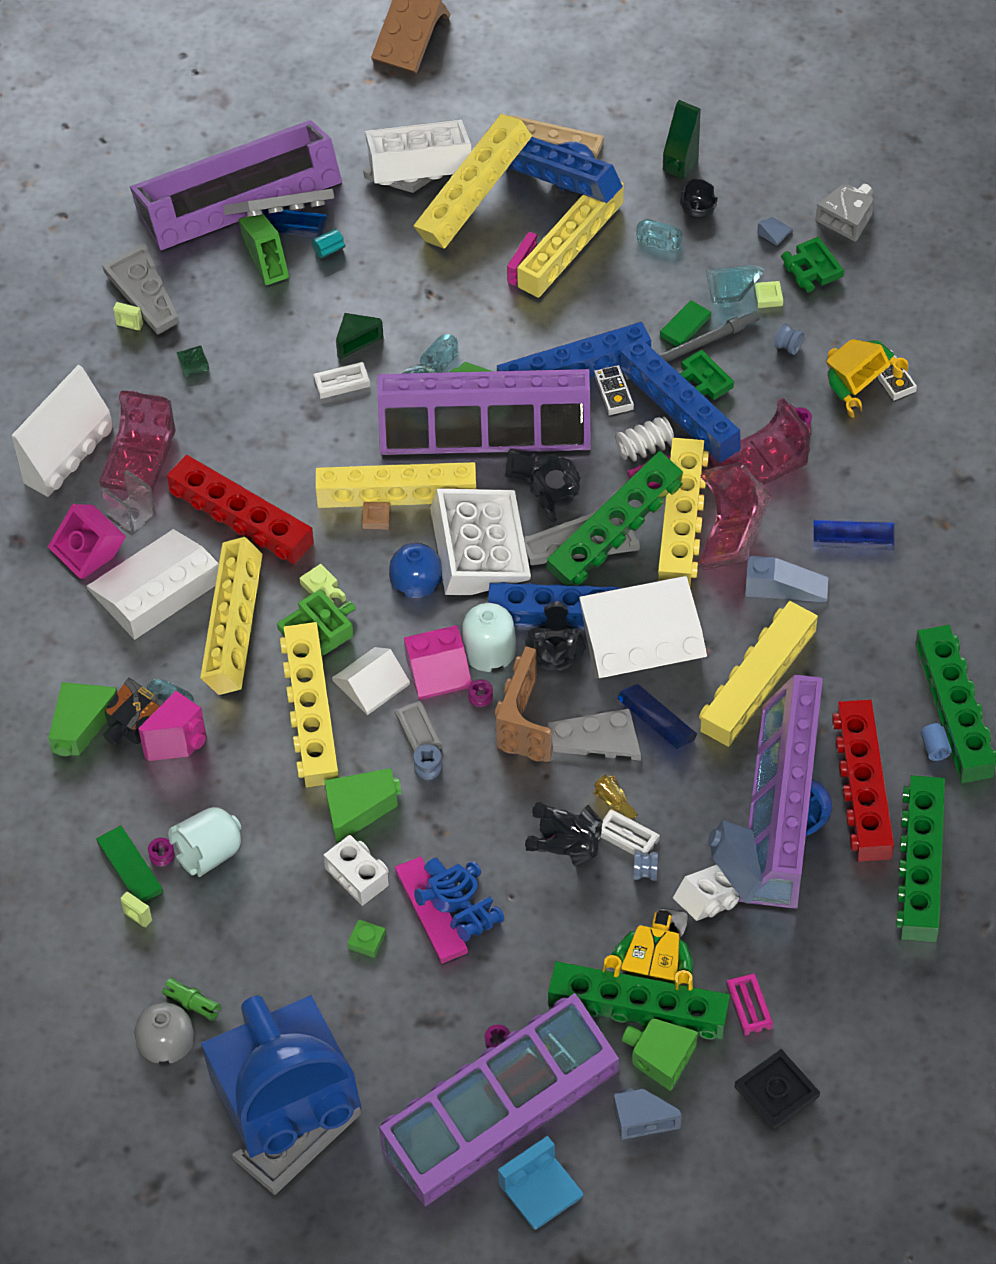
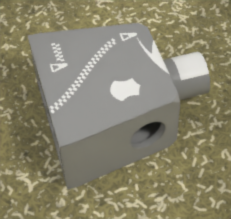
(846, 210)

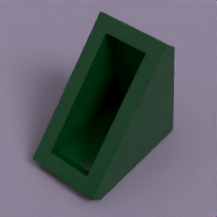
(357, 333)

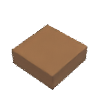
(376, 515)

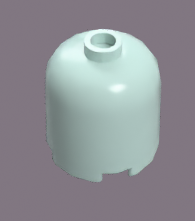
(488, 637)
(206, 840)

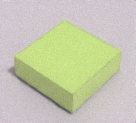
(768, 294)
(128, 316)
(136, 909)

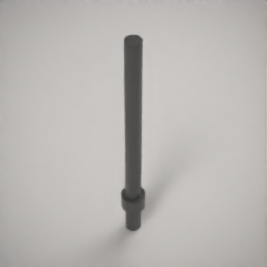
(733, 326)

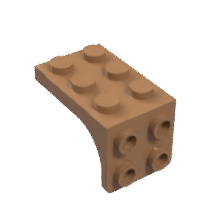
(407, 32)
(514, 731)

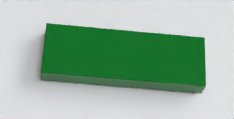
(129, 864)

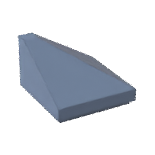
(773, 230)

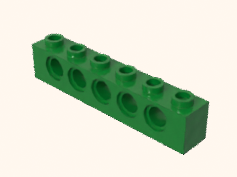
(657, 469)
(969, 764)
(921, 924)
(654, 994)

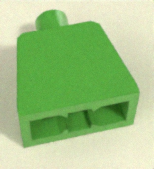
(661, 1050)

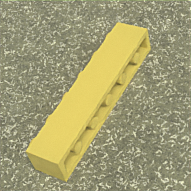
(758, 673)

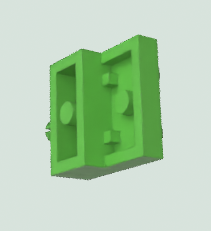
(331, 621)

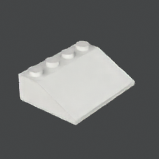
(417, 151)
(61, 432)
(478, 539)
(156, 582)
(642, 627)

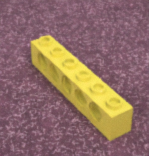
(472, 180)
(565, 242)
(684, 454)
(390, 483)
(231, 616)
(297, 640)

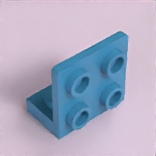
(538, 1184)

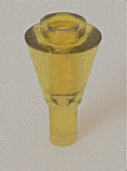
(610, 791)

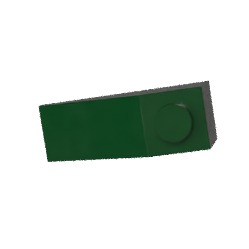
(682, 143)

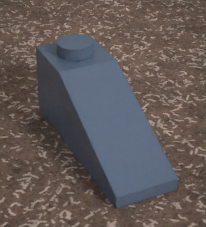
(783, 580)
(737, 857)

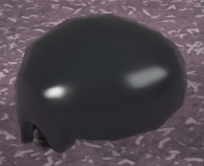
(698, 198)

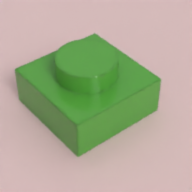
(366, 938)

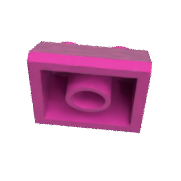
(86, 540)
(437, 662)
(173, 729)

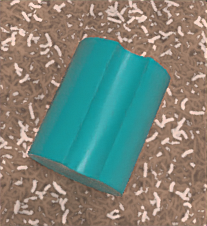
(328, 243)

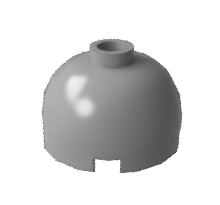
(164, 1033)

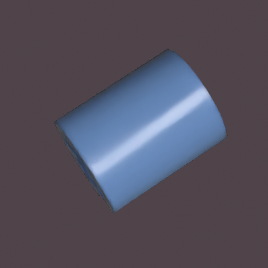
(936, 742)

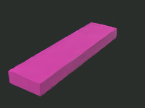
(435, 923)

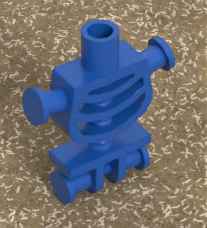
(449, 897)

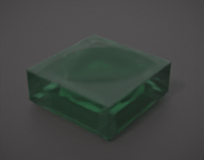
(192, 360)

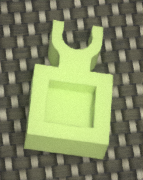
(322, 579)

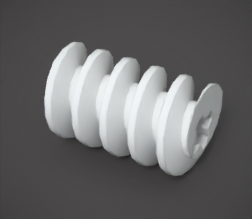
(644, 438)

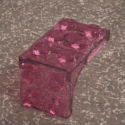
(141, 440)
(776, 448)
(740, 511)

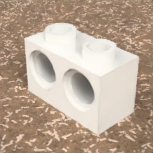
(351, 872)
(706, 893)

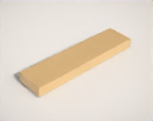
(558, 134)

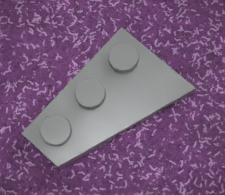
(600, 733)

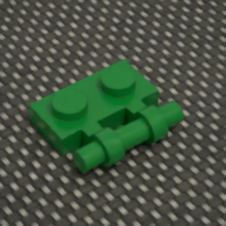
(819, 261)
(706, 374)

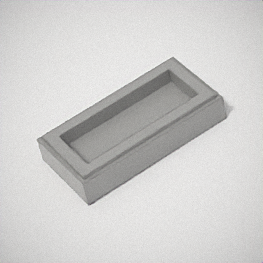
(417, 726)

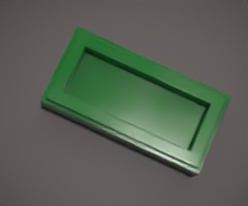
(685, 323)

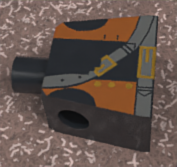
(129, 711)

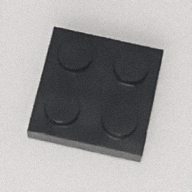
(777, 1089)

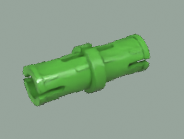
(191, 999)

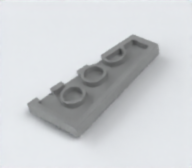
(276, 204)
(141, 285)
(545, 543)
(278, 1169)

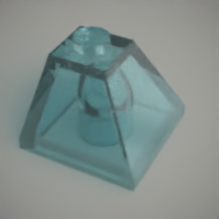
(731, 283)

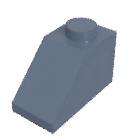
(644, 1114)

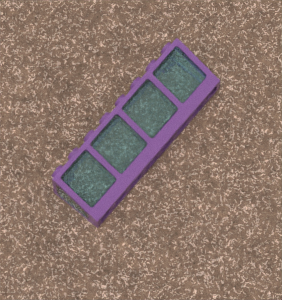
(784, 788)
(498, 1099)

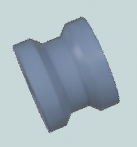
(789, 339)
(427, 769)
(645, 865)

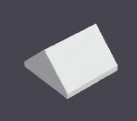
(372, 679)

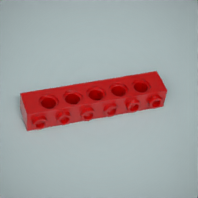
(240, 509)
(868, 844)

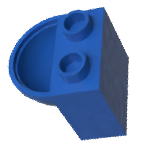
(281, 1075)

